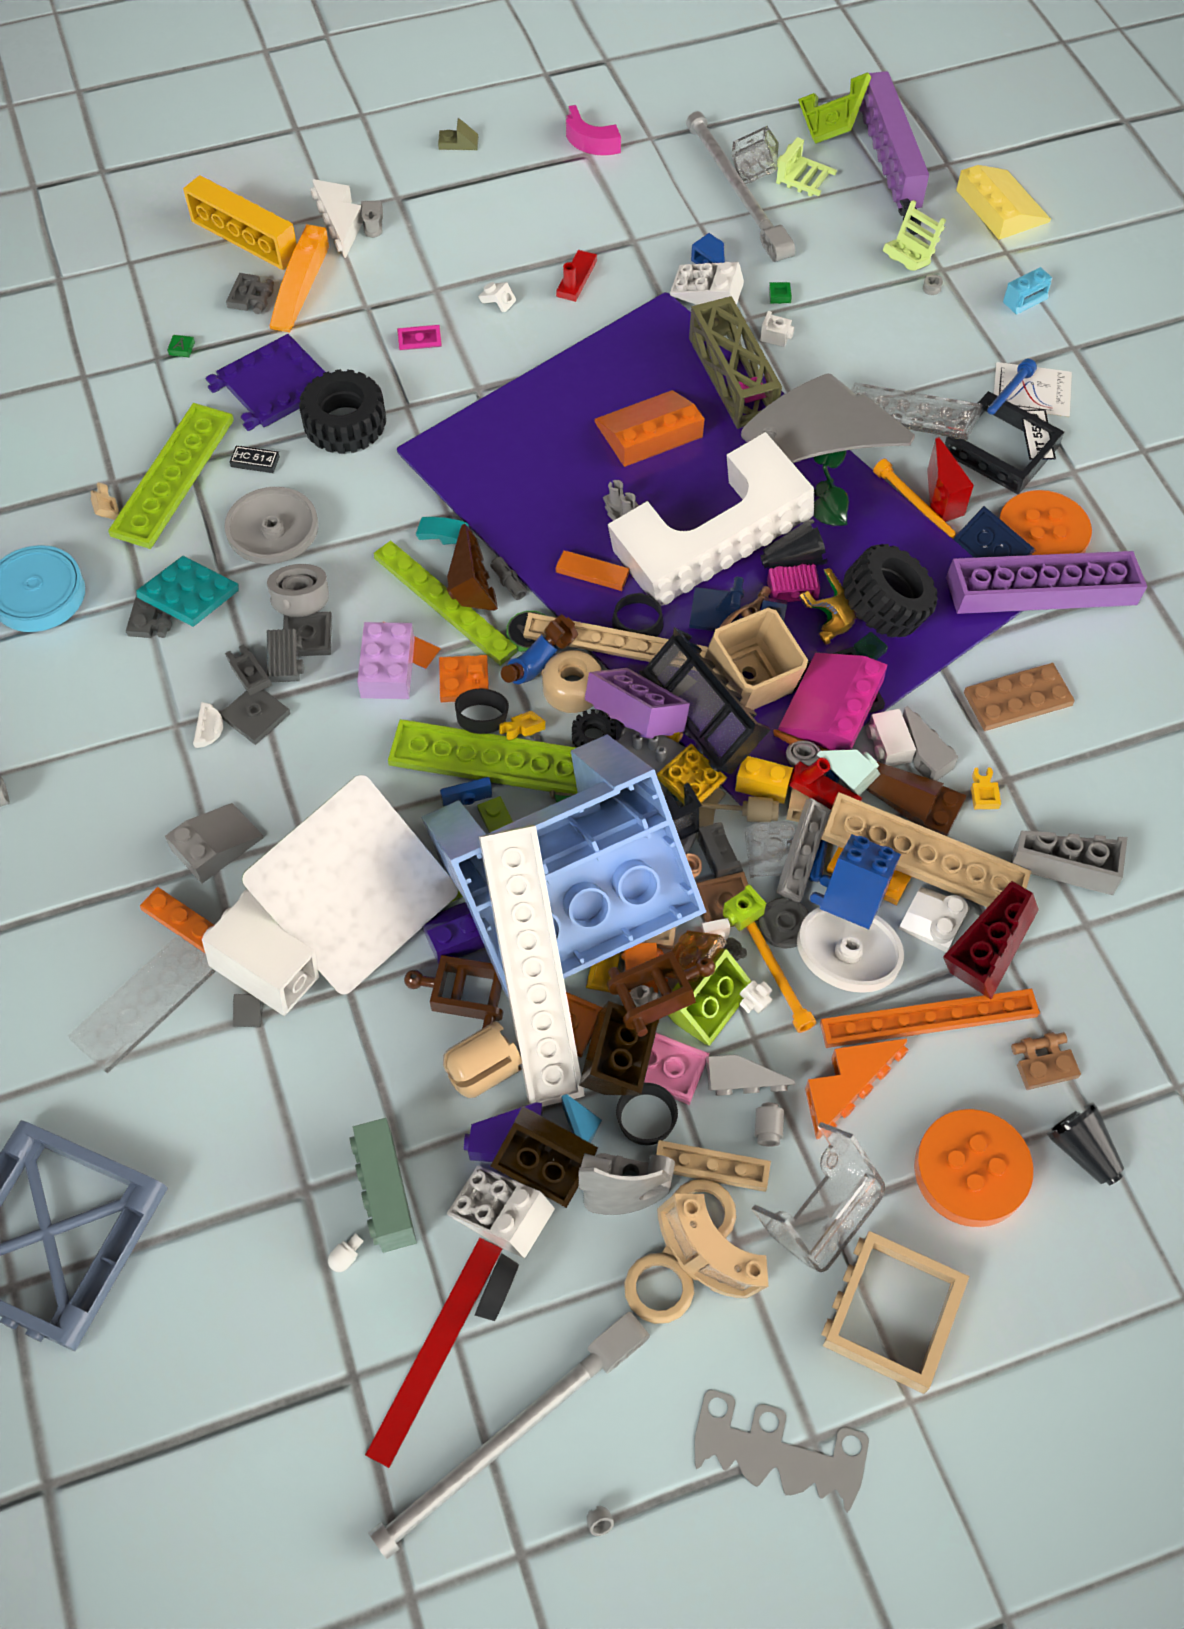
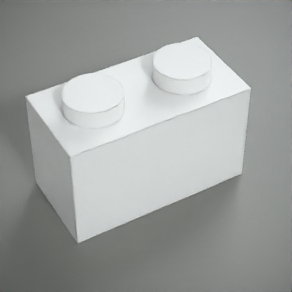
(891, 738)

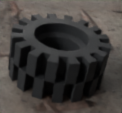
(590, 721)

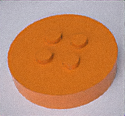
(1048, 522)
(973, 1168)

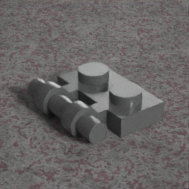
(244, 292)
(143, 620)

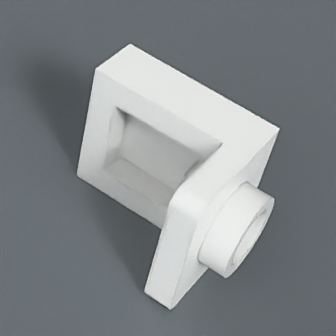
(498, 293)

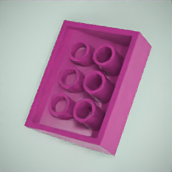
(834, 700)

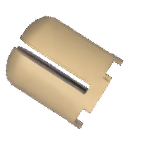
(481, 1061)

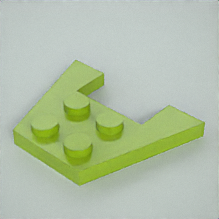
(835, 116)

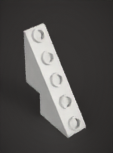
(338, 212)

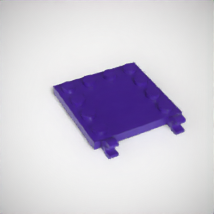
(268, 380)

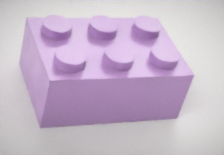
(386, 660)

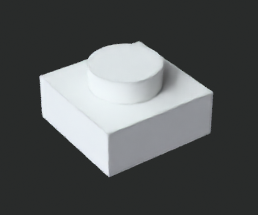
(718, 927)

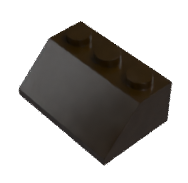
(616, 1054)
(543, 1156)

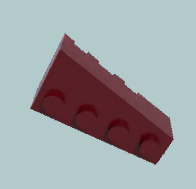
(992, 940)

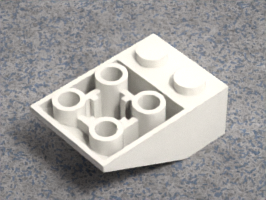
(708, 282)
(502, 1210)

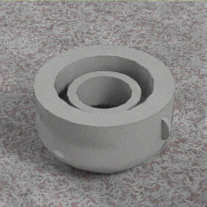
(298, 590)

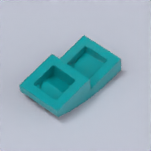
(439, 528)

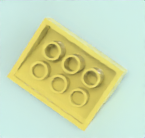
(999, 200)

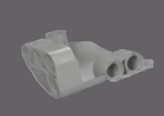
(612, 1193)

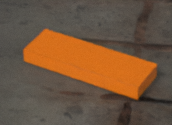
(592, 570)

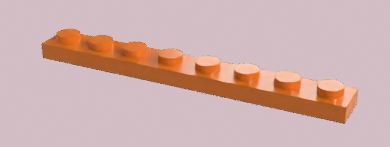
(928, 1018)

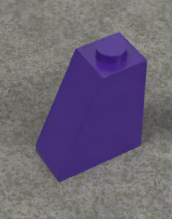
(488, 1135)

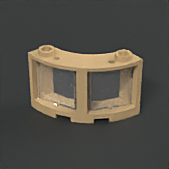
(705, 1252)

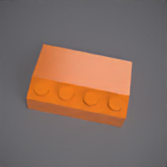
(651, 427)

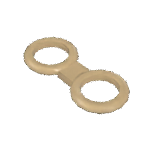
(668, 1259)

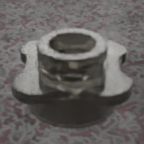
(735, 946)

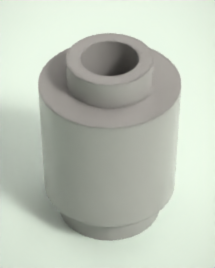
(769, 1124)

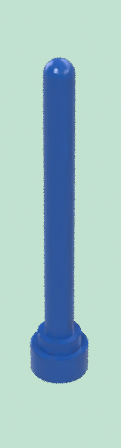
(1025, 370)

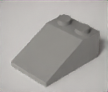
(212, 840)

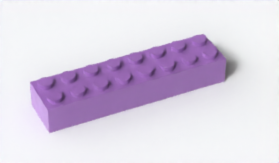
(894, 140)
(1045, 582)

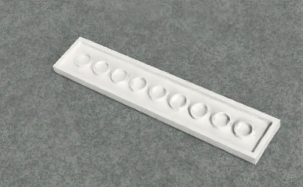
(531, 964)

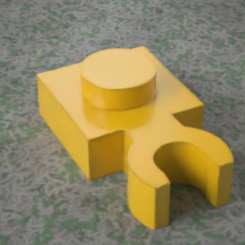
(524, 724)
(985, 793)

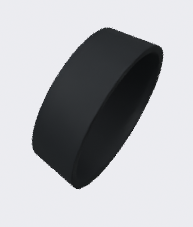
(641, 598)
(481, 697)
(655, 1090)
(497, 1288)

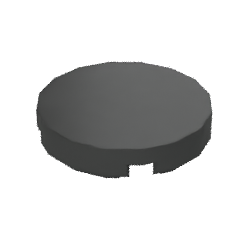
(782, 922)

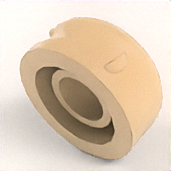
(564, 694)

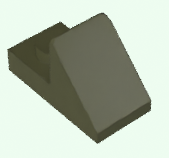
(461, 139)

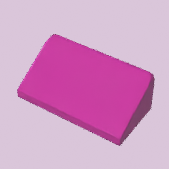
(419, 337)

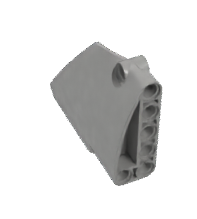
(825, 419)

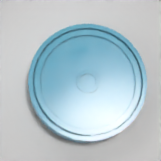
(39, 588)

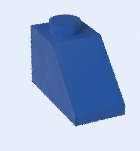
(708, 250)

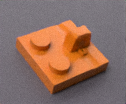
(462, 674)

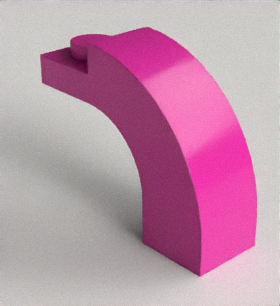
(589, 138)

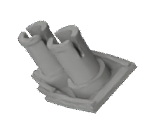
(616, 502)

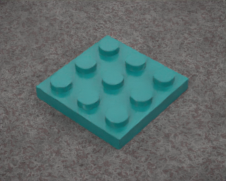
(187, 591)

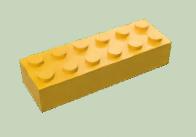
(240, 221)

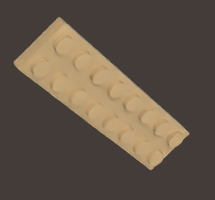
(924, 852)

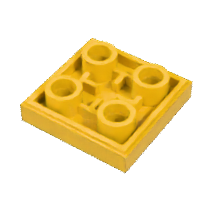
(690, 768)

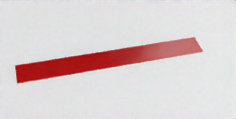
(433, 1353)

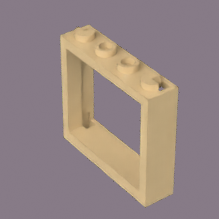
(958, 1281)

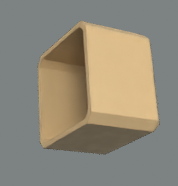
(761, 647)

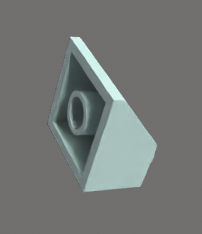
(852, 767)

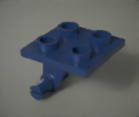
(714, 606)

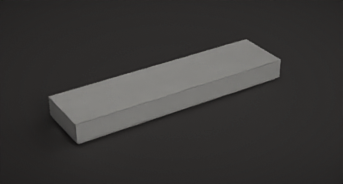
(803, 850)

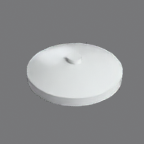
(848, 953)

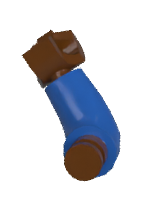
(533, 660)

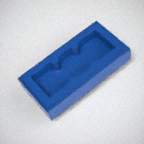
(467, 792)

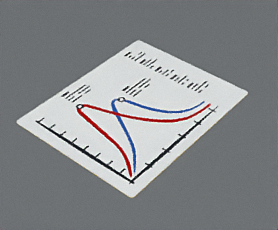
(1043, 390)

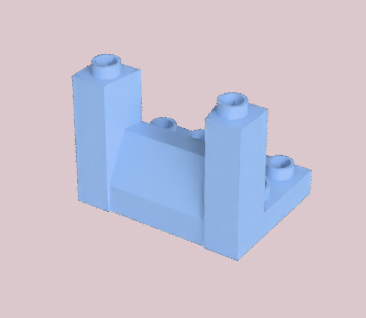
(605, 857)

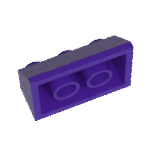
(453, 933)

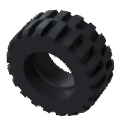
(338, 391)
(890, 590)

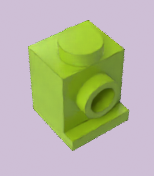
(753, 908)

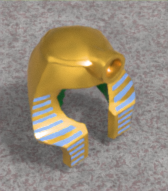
(838, 611)

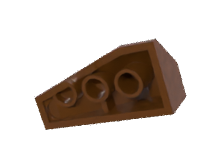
(468, 575)

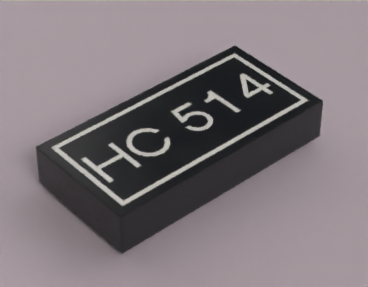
(254, 459)

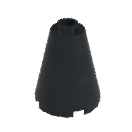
(796, 548)
(1089, 1144)

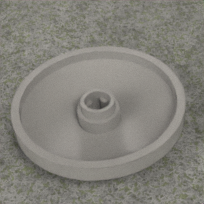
(271, 525)

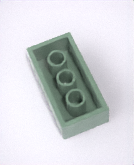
(384, 1187)

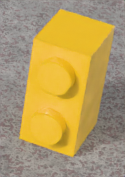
(763, 779)

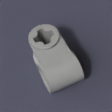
(372, 215)

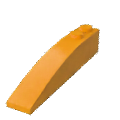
(299, 277)

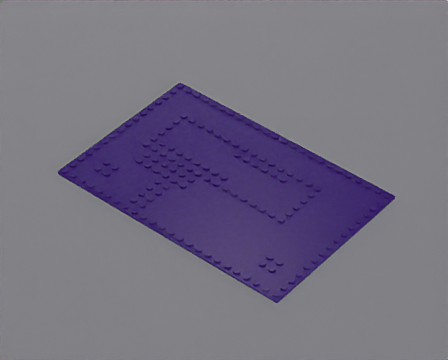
(534, 477)

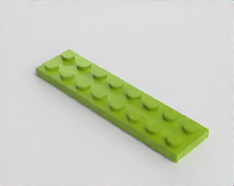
(171, 476)
(480, 756)

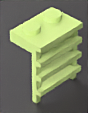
(792, 165)
(908, 248)

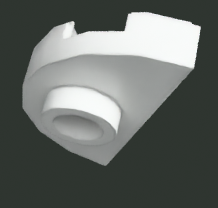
(208, 726)

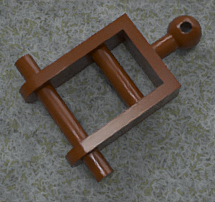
(462, 967)
(655, 969)

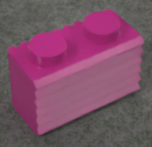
(793, 581)

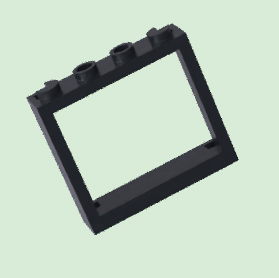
(995, 468)

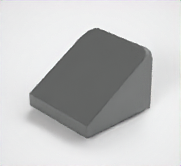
(247, 1011)

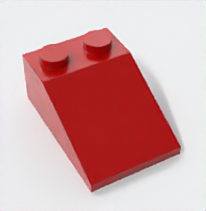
(947, 484)

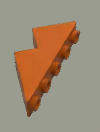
(854, 1073)

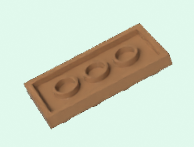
(1018, 696)

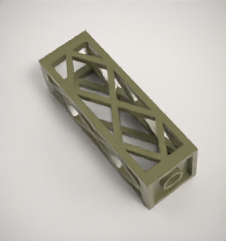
(710, 324)

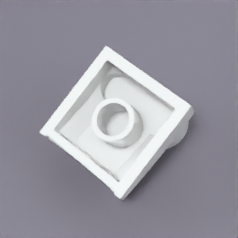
(935, 918)

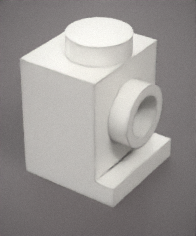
(776, 330)

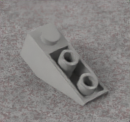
(932, 756)
(736, 1072)

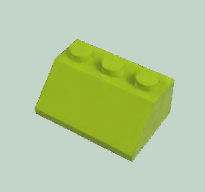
(715, 998)

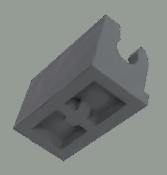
(718, 850)

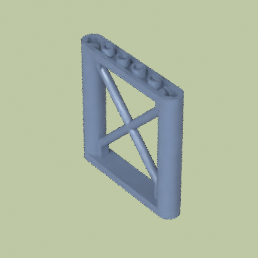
(136, 1207)

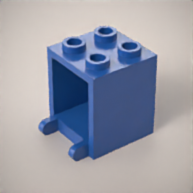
(858, 881)

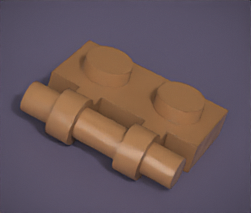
(1045, 1069)

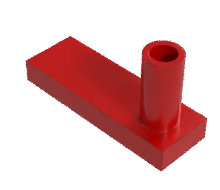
(575, 275)
(813, 783)

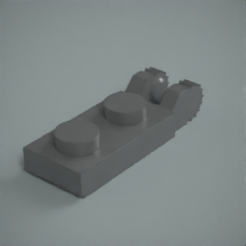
(248, 671)

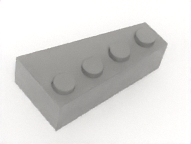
(1071, 859)

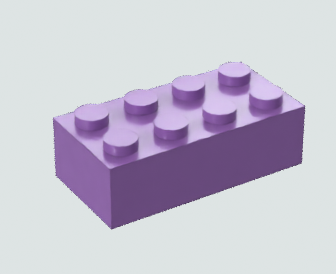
(637, 702)

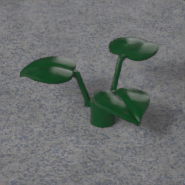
(833, 501)

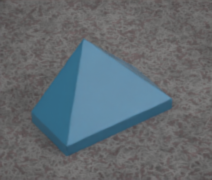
(580, 1120)

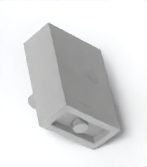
(655, 751)

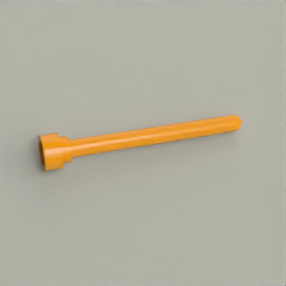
(885, 470)
(802, 1018)

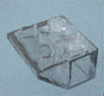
(755, 155)

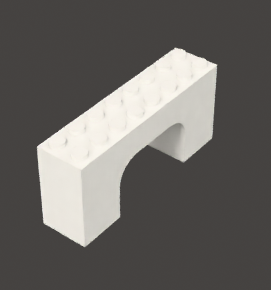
(675, 561)
(260, 955)

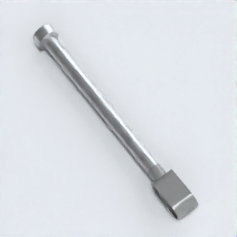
(773, 238)
(606, 1352)

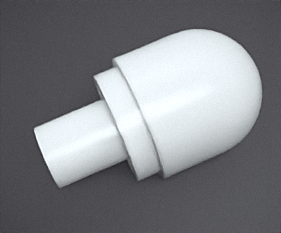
(344, 1254)

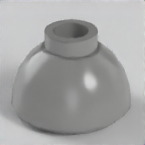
(802, 751)

